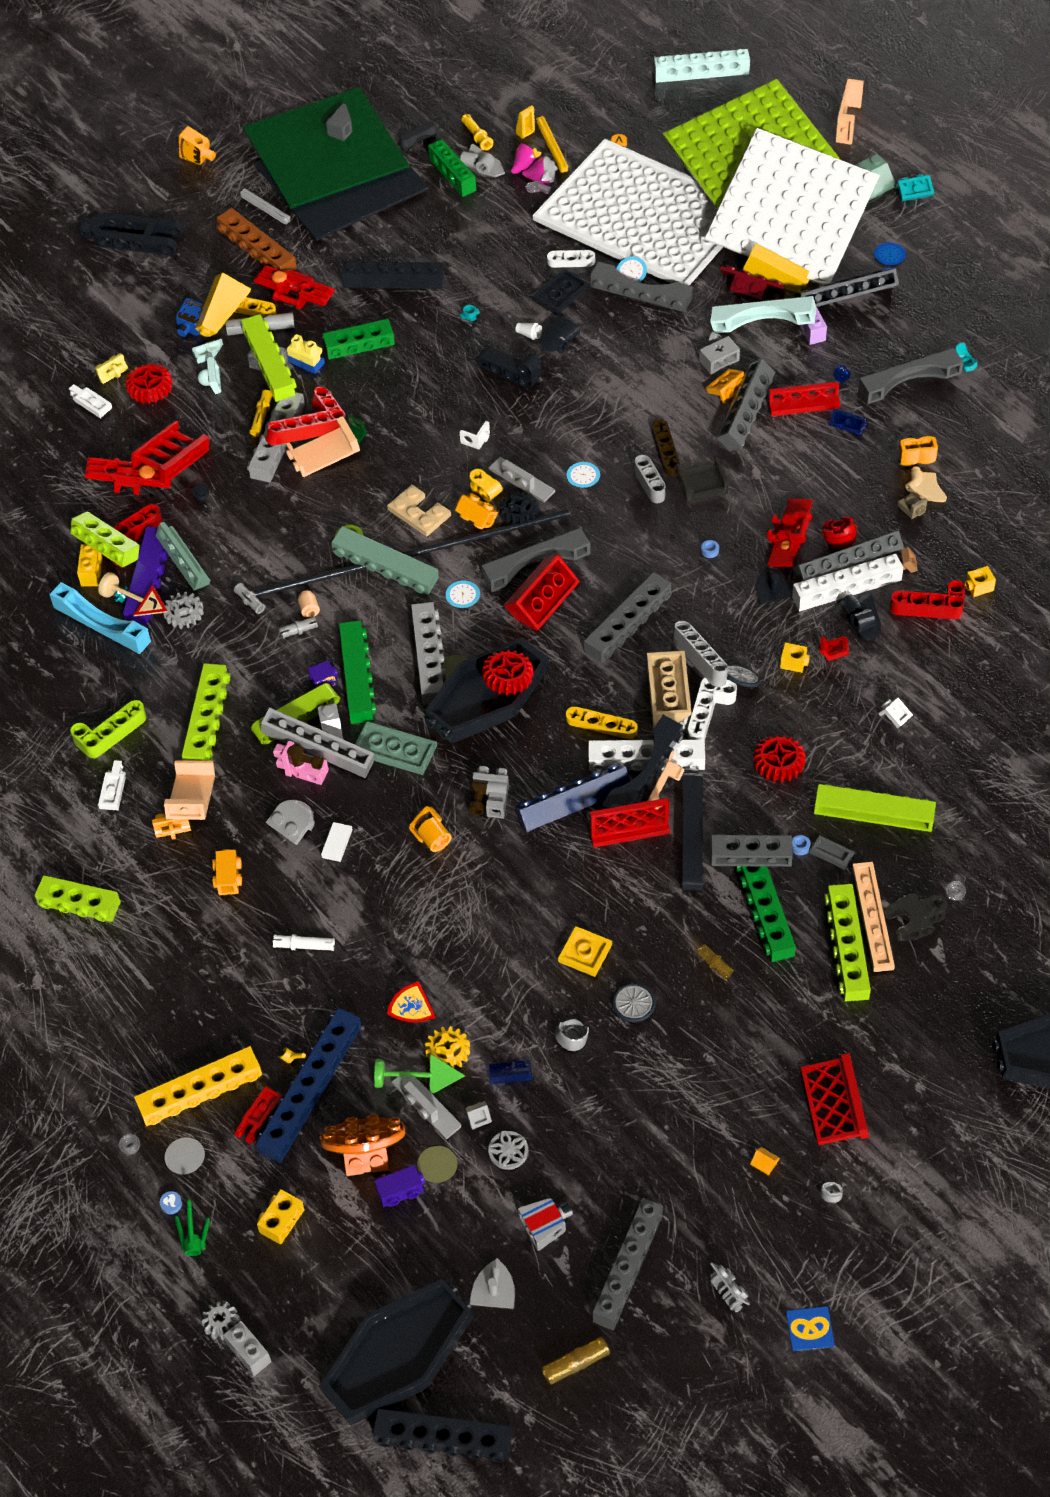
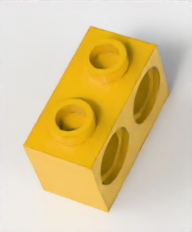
(89, 566)
(285, 1218)

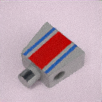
(544, 1221)

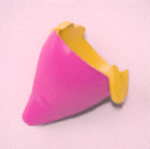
(524, 158)

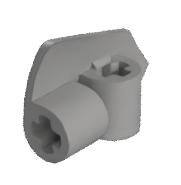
(482, 161)

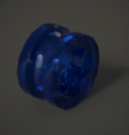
(841, 374)

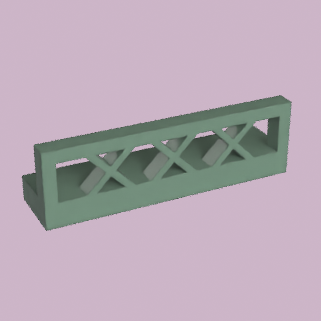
(182, 557)

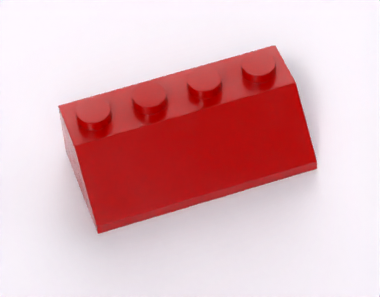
(542, 592)

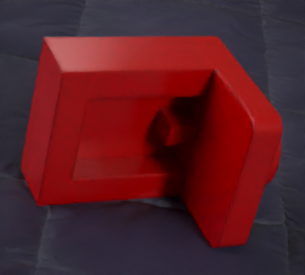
(834, 648)

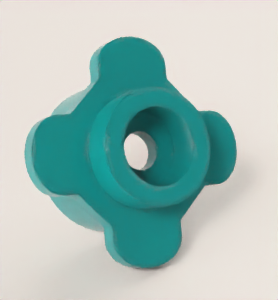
(469, 312)
(119, 596)

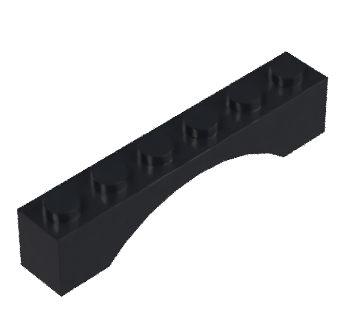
(665, 736)

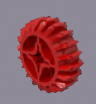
(149, 383)
(507, 672)
(789, 753)

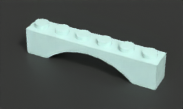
(796, 310)

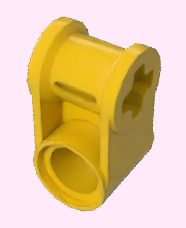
(484, 485)

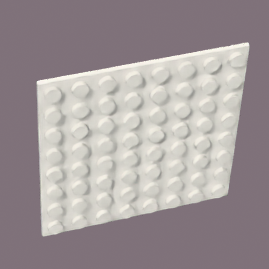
(793, 205)

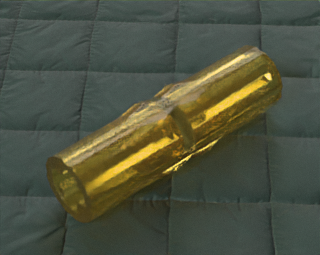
(576, 1360)

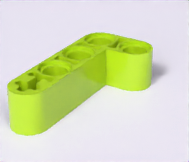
(110, 732)

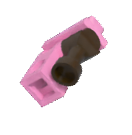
(300, 764)

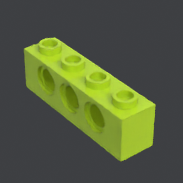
(104, 539)
(51, 887)

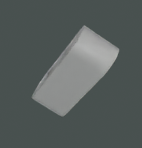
(649, 479)

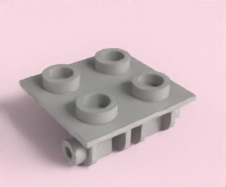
(723, 1280)

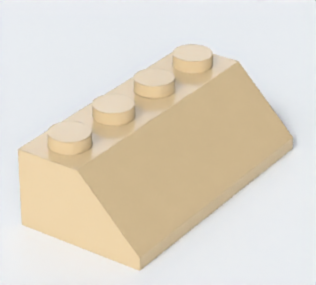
(668, 685)

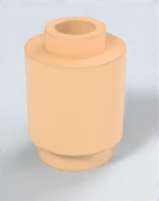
(308, 604)

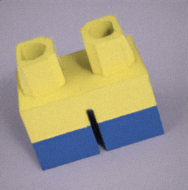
(305, 354)

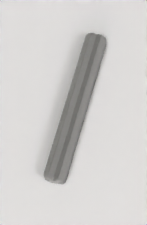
(265, 206)

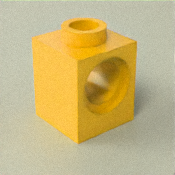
(980, 581)
(794, 657)

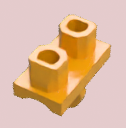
(167, 827)

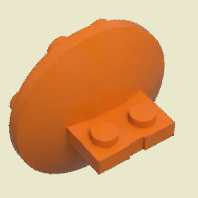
(363, 1144)

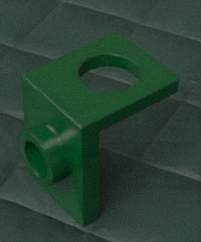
(359, 432)

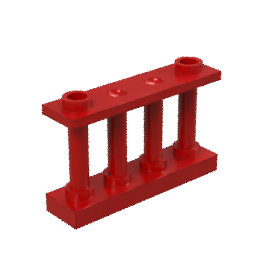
(174, 464)

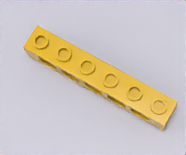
(187, 1085)

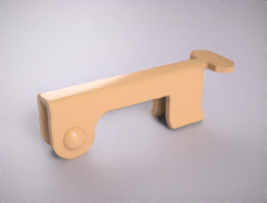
(669, 770)

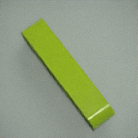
(302, 708)

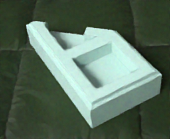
(207, 350)

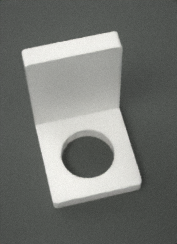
(478, 440)

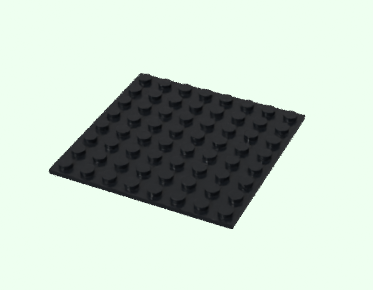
(353, 204)

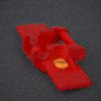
(784, 537)

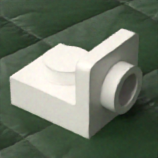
(896, 712)

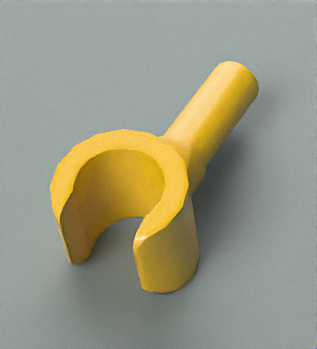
(289, 1055)

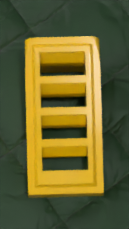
(525, 123)

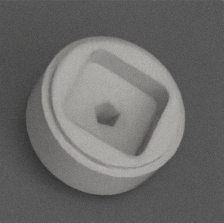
(831, 1192)

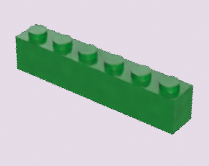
(356, 672)

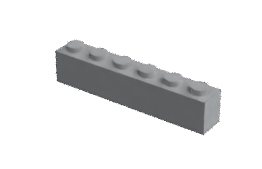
(317, 742)

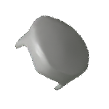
(571, 1034)

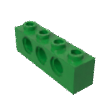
(452, 167)
(358, 339)

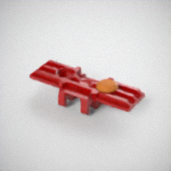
(287, 280)
(124, 474)

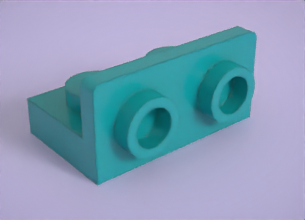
(915, 187)

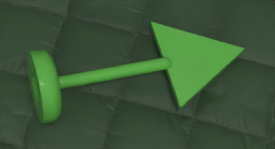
(440, 1074)

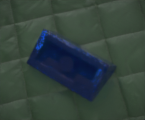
(848, 422)
(510, 1072)

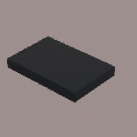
(560, 291)

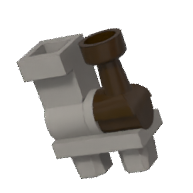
(490, 786)

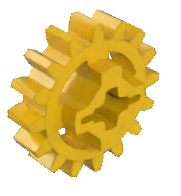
(449, 1039)

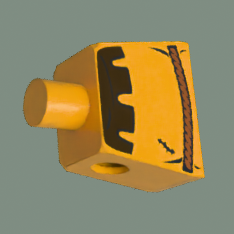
(194, 146)

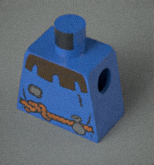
(188, 317)

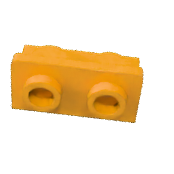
(726, 385)

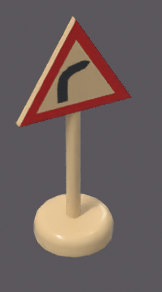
(149, 605)

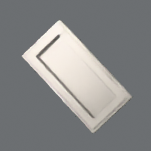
(336, 842)

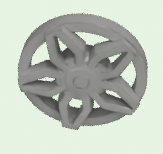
(508, 1150)

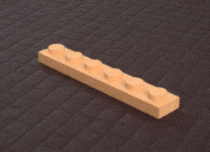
(873, 917)

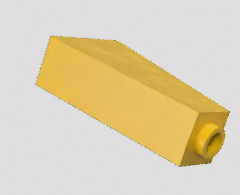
(774, 267)
(221, 302)

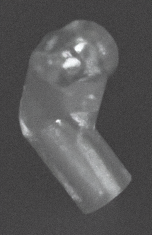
(536, 186)

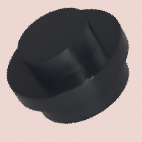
(200, 491)

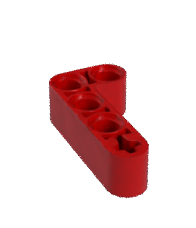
(135, 525)
(930, 604)

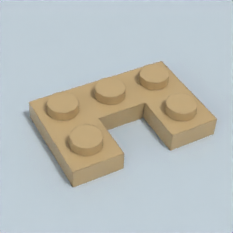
(405, 508)

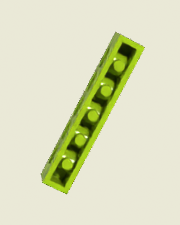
(206, 713)
(844, 896)

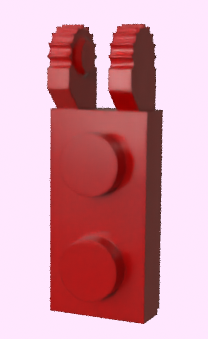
(258, 1114)

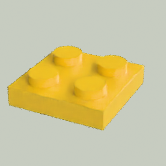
(585, 951)

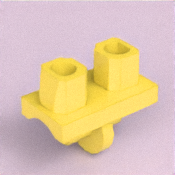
(111, 368)

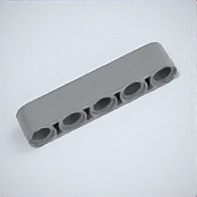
(700, 653)

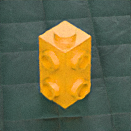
(478, 512)
(226, 867)

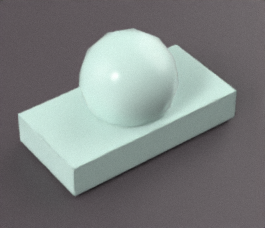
(211, 376)

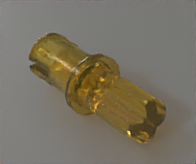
(715, 961)

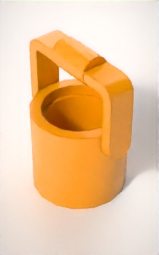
(431, 831)

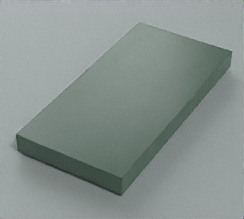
(397, 747)

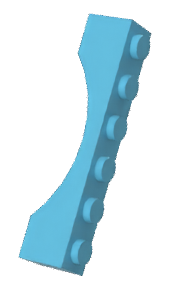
(124, 632)

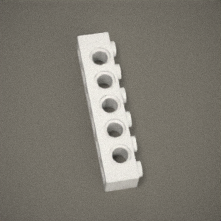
(847, 581)
(638, 749)

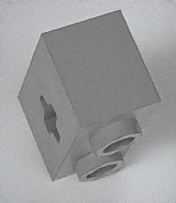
(719, 355)
(247, 1348)

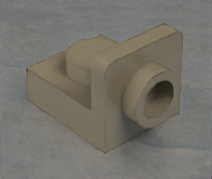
(913, 506)

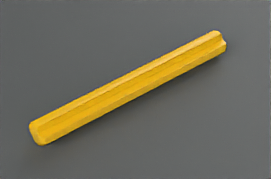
(552, 144)

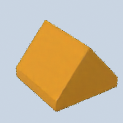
(764, 1160)

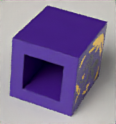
(323, 674)

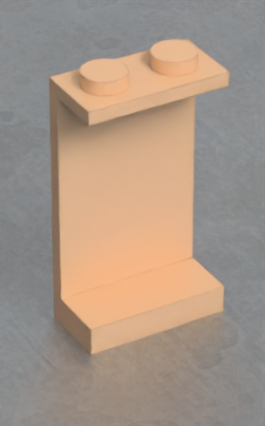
(852, 98)
(324, 449)
(190, 790)

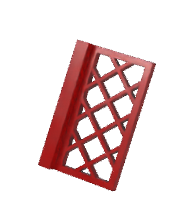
(636, 828)
(850, 1091)

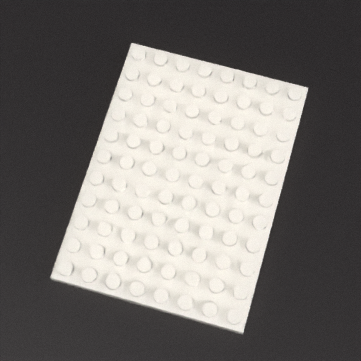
(635, 209)

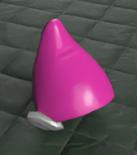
(542, 170)

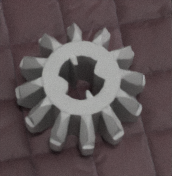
(212, 1323)

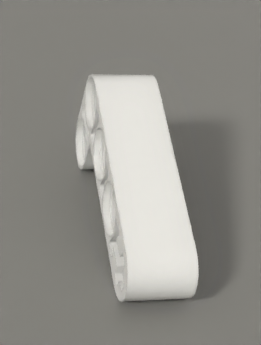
(703, 712)

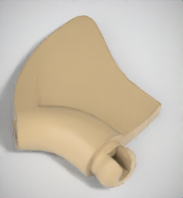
(925, 486)

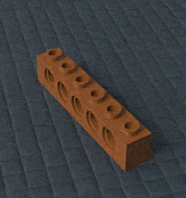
(255, 241)

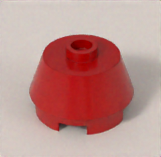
(840, 533)

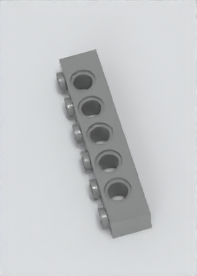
(267, 456)
(428, 650)

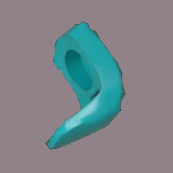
(969, 362)

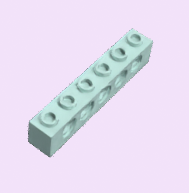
(701, 65)

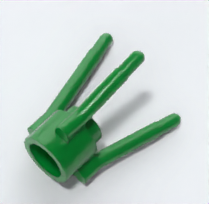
(192, 1244)

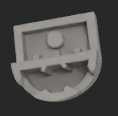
(292, 819)

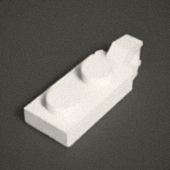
(90, 400)
(112, 787)

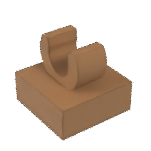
(908, 560)

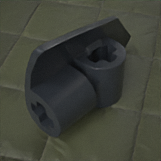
(558, 334)
(862, 615)

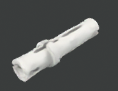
(303, 942)

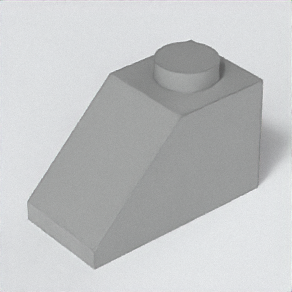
(330, 720)

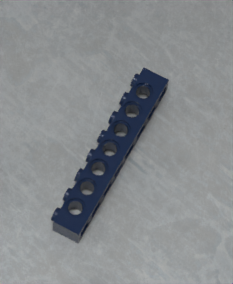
(278, 1147)

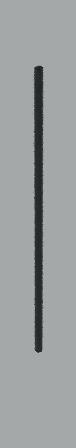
(415, 552)

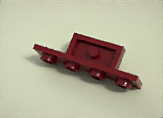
(749, 285)

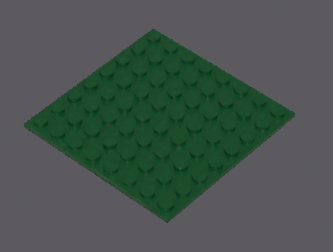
(313, 164)

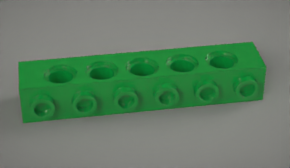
(776, 948)

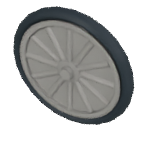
(742, 676)
(633, 1002)

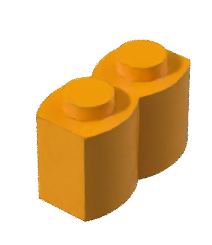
(918, 450)

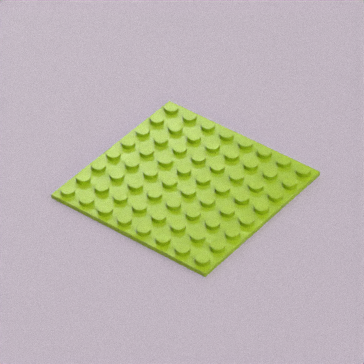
(718, 139)

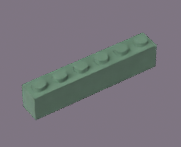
(385, 560)

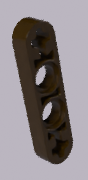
(665, 447)

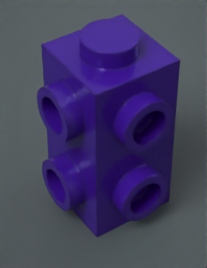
(399, 1186)

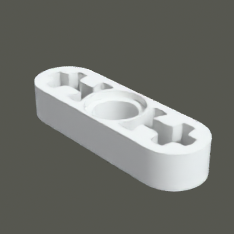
(583, 262)

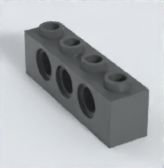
(742, 856)

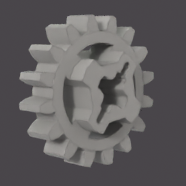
(183, 610)

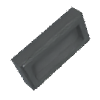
(831, 852)

